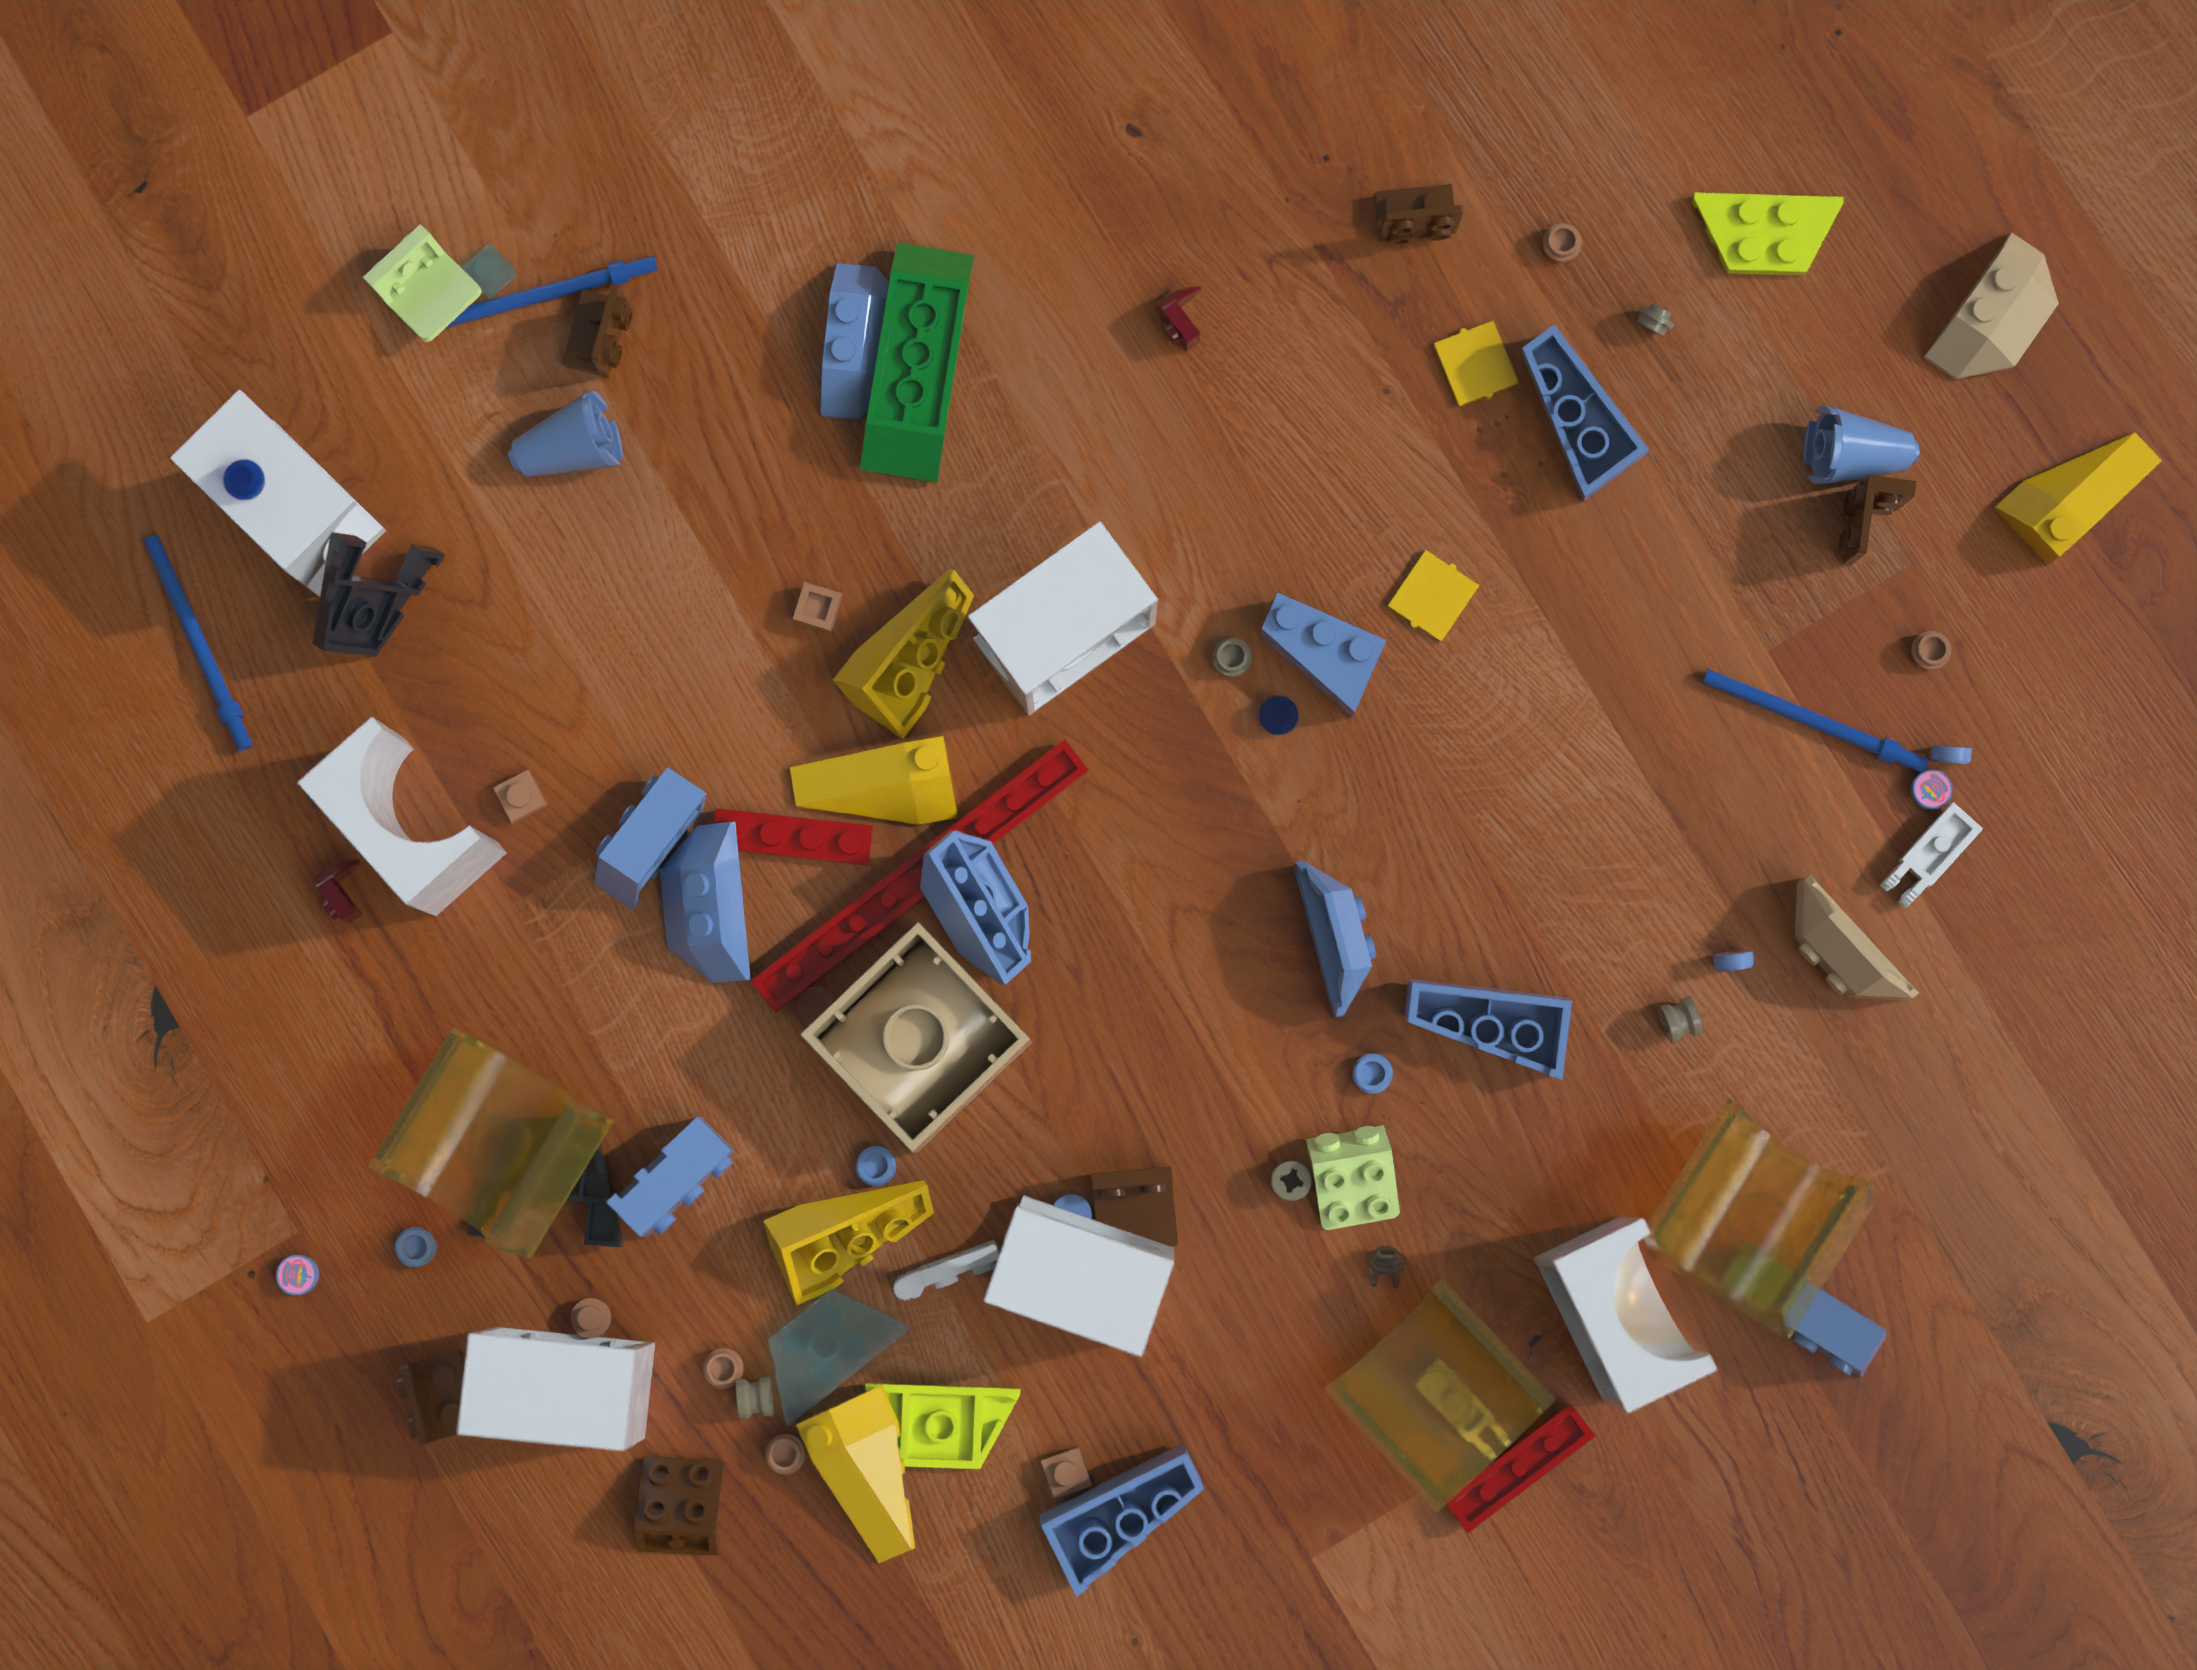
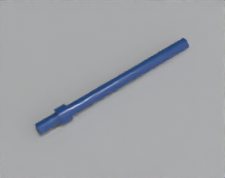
(616, 273)
(228, 710)
(1886, 749)

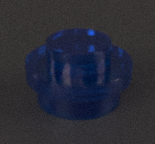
(244, 479)
(1278, 715)

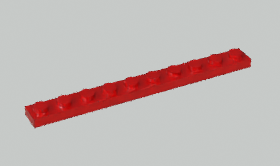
(901, 888)

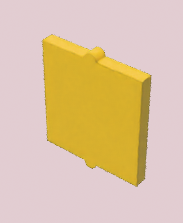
(1476, 363)
(1433, 596)

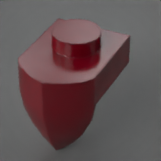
(1178, 325)
(337, 901)

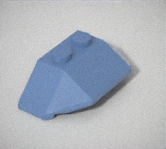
(852, 340)
(706, 904)
(978, 904)
(1336, 934)

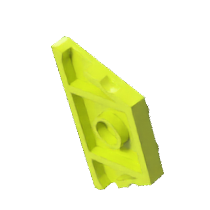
(1766, 231)
(948, 1423)

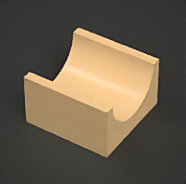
(916, 1038)

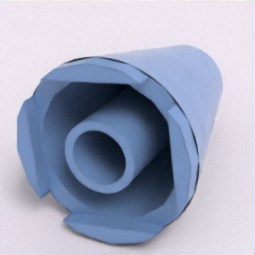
(569, 440)
(1852, 447)

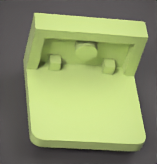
(423, 284)
(1354, 1177)

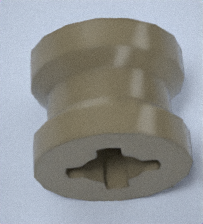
(1680, 1019)
(1285, 1181)
(754, 1397)

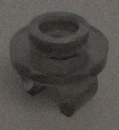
(1385, 1261)

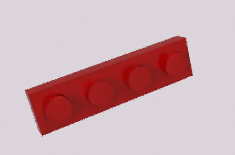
(800, 837)
(1521, 1468)

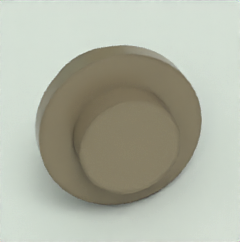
(1655, 319)
(1231, 657)

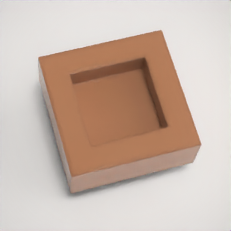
(817, 607)
(520, 796)
(1066, 1472)

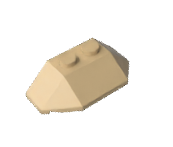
(1998, 314)
(1843, 949)

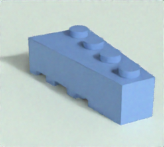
(1584, 419)
(1502, 1022)

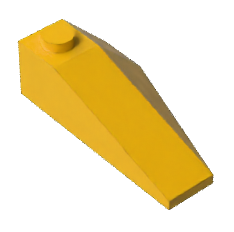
(2071, 498)
(898, 663)
(889, 783)
(831, 1236)
(861, 1463)

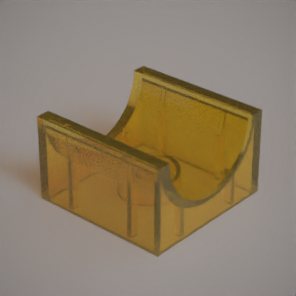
(492, 1142)
(1757, 1221)
(1440, 1396)

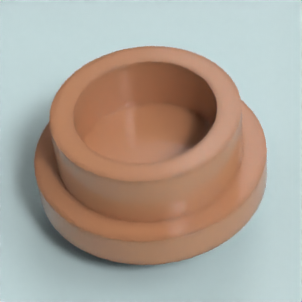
(1562, 242)
(1931, 650)
(591, 1318)
(723, 1368)
(785, 1453)

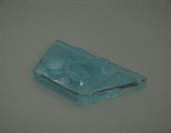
(827, 1348)

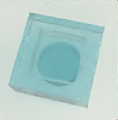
(490, 271)

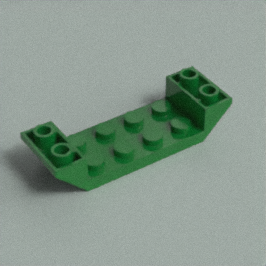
(916, 362)

